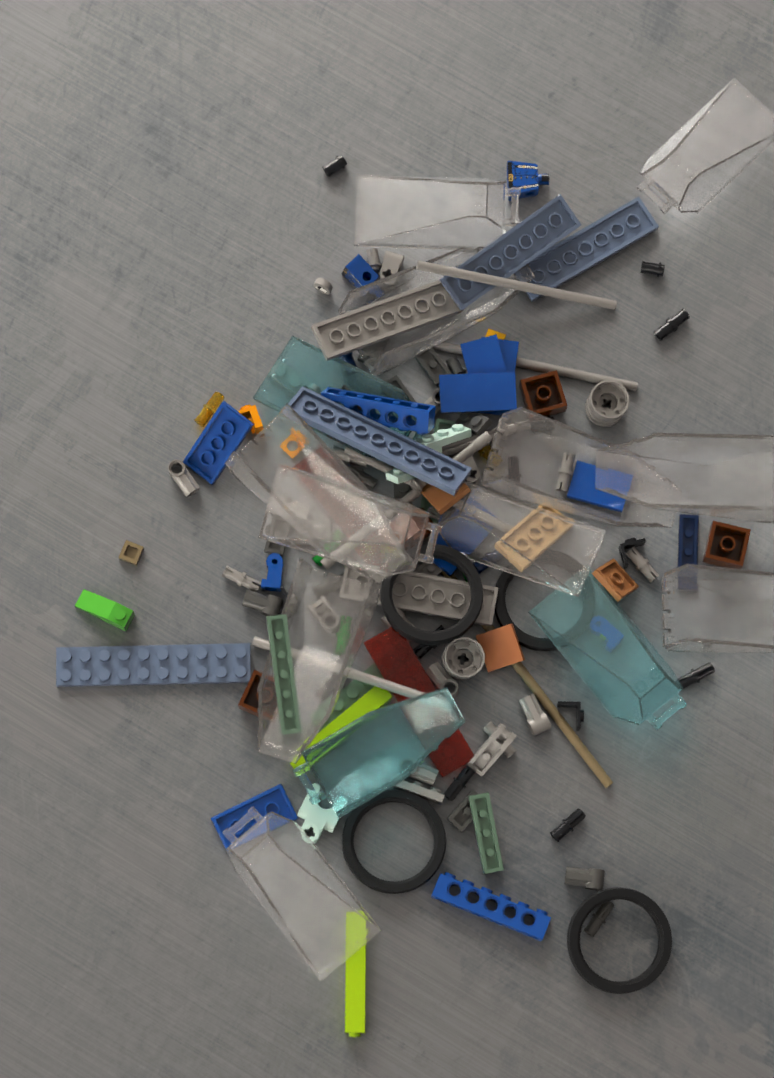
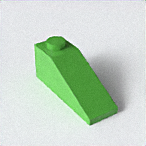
(105, 609)

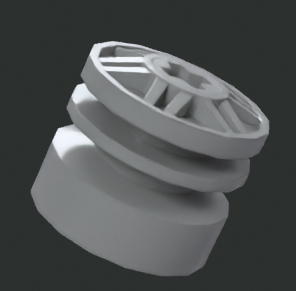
(608, 393)
(472, 653)

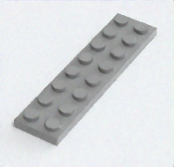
(384, 319)
(435, 595)

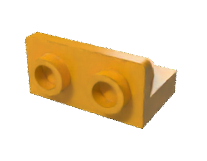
(251, 414)

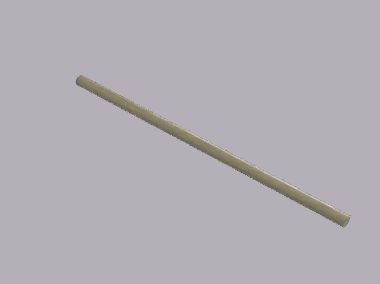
(556, 715)

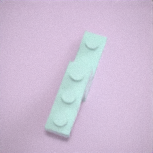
(435, 442)

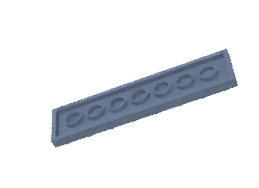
(592, 245)
(513, 250)

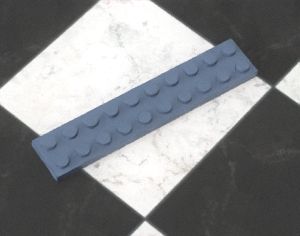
(380, 441)
(153, 665)

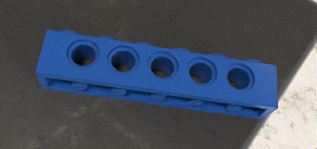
(386, 406)
(536, 930)

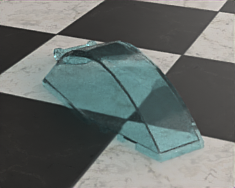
(378, 750)

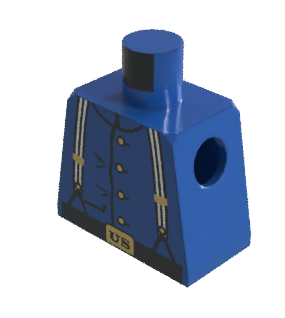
(525, 177)
(357, 270)

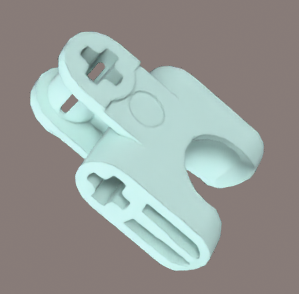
(317, 817)

